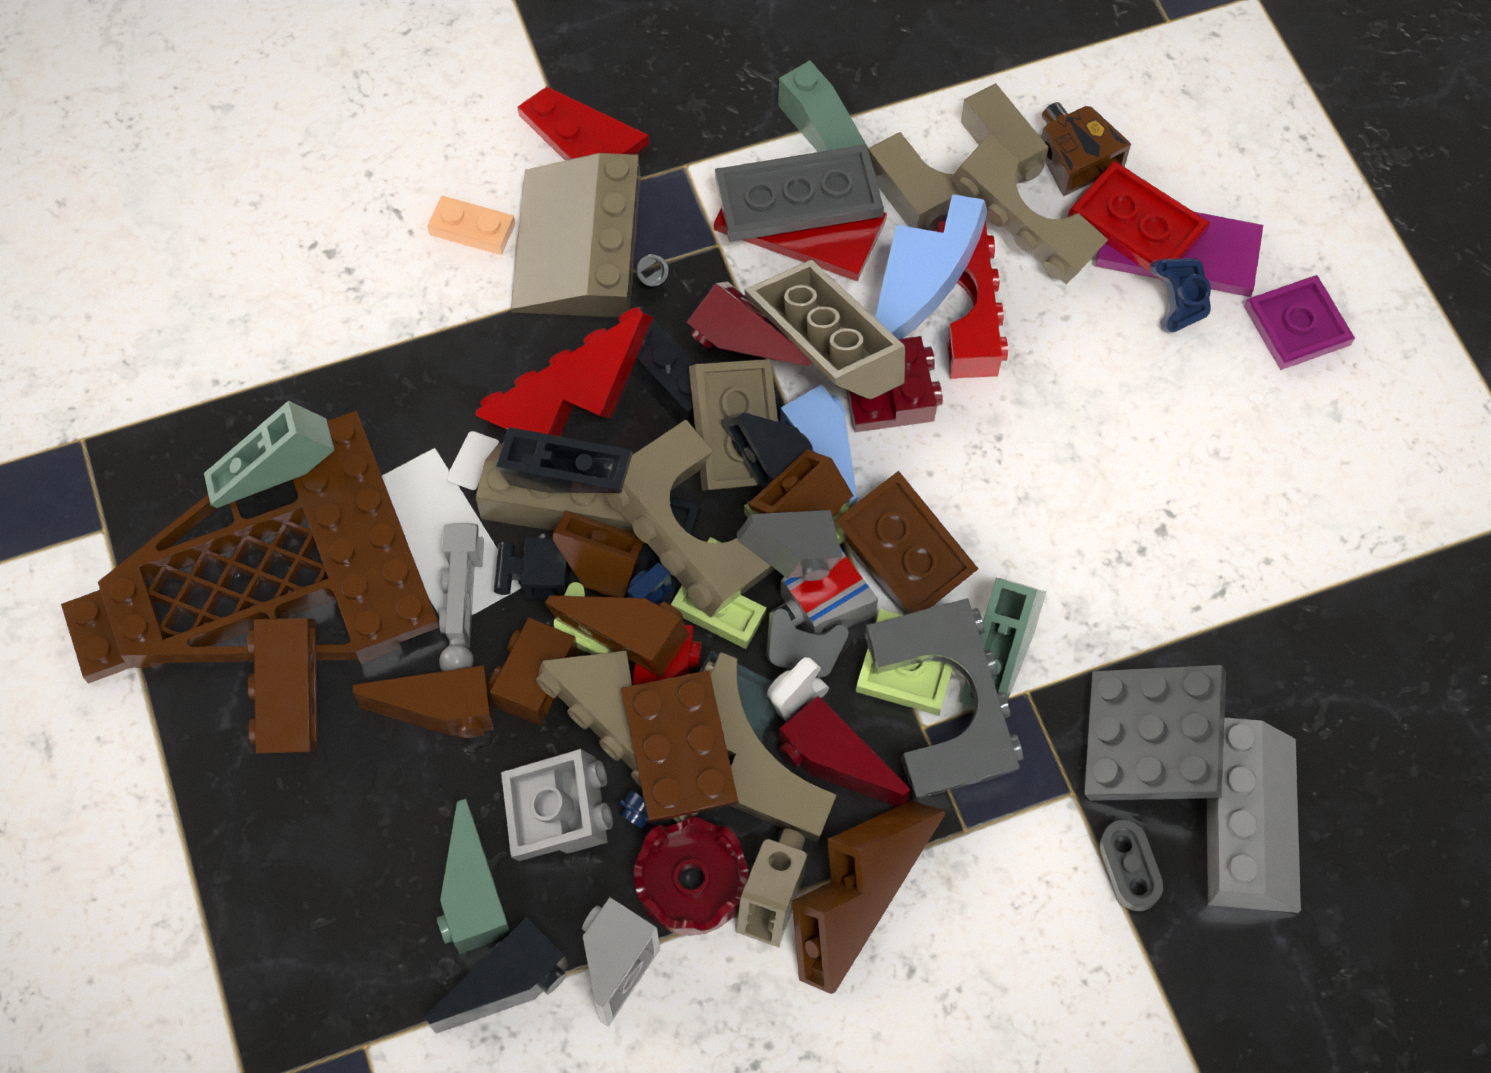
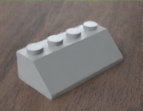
(1255, 821)

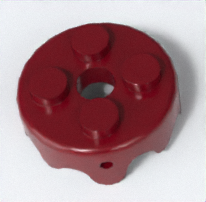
(685, 846)

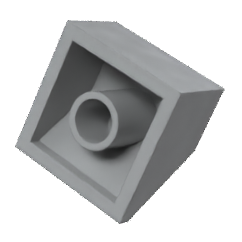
(618, 955)

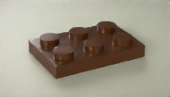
(905, 545)
(679, 746)

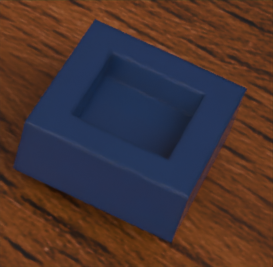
(651, 584)

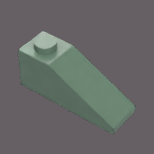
(817, 109)
(272, 454)
(1008, 631)
(468, 890)

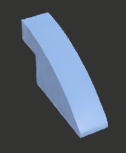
(927, 266)

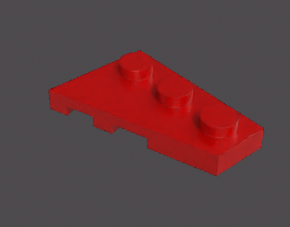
(576, 128)

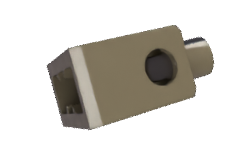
(772, 887)

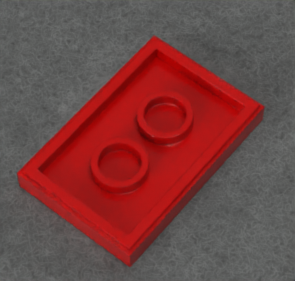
(1139, 217)

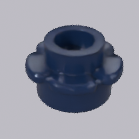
(634, 809)

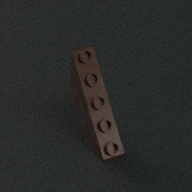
(865, 876)

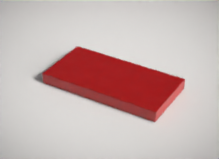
(834, 248)

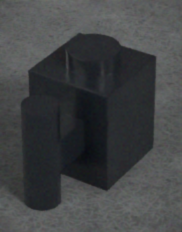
(542, 569)

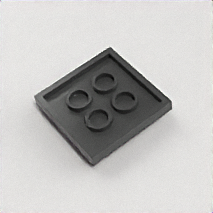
(1156, 733)

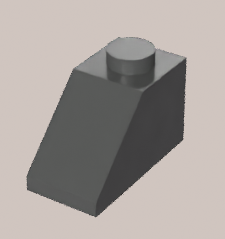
(794, 542)

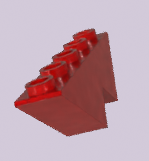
(584, 378)

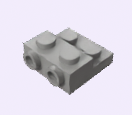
(556, 805)

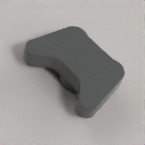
(790, 645)

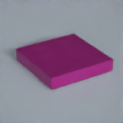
(1299, 322)

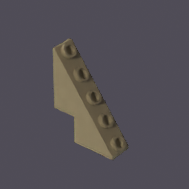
(593, 693)

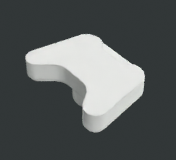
(796, 688)

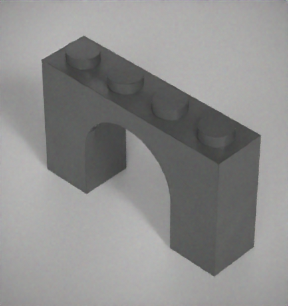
(952, 638)

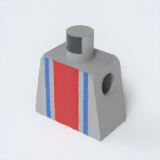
(836, 599)

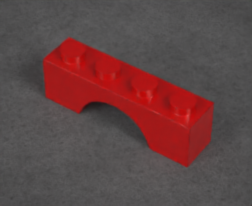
(975, 339)

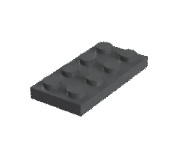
(798, 192)

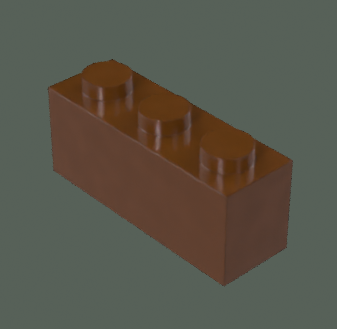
(283, 685)

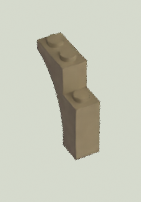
(762, 782)

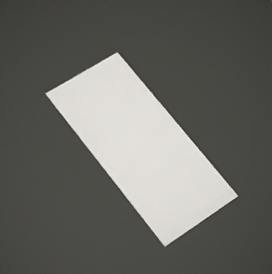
(424, 506)

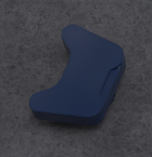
(1186, 289)

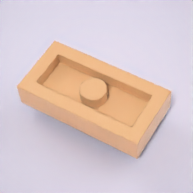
(471, 225)

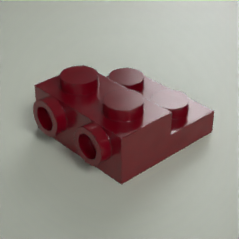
(907, 404)

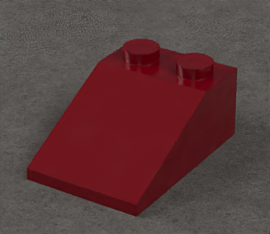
(736, 324)

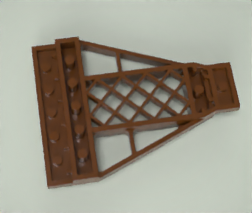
(363, 568)

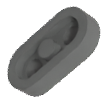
(1131, 867)

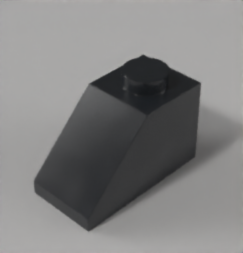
(765, 445)

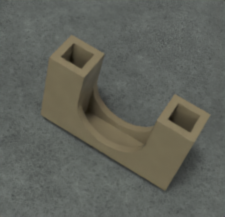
(925, 194)
(708, 571)

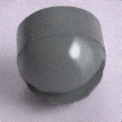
(658, 276)

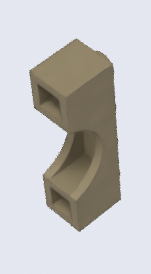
(1058, 243)

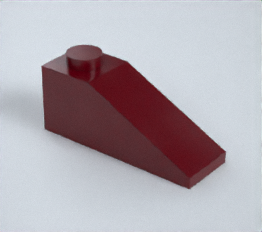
(835, 753)

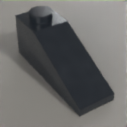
(561, 463)
(505, 978)

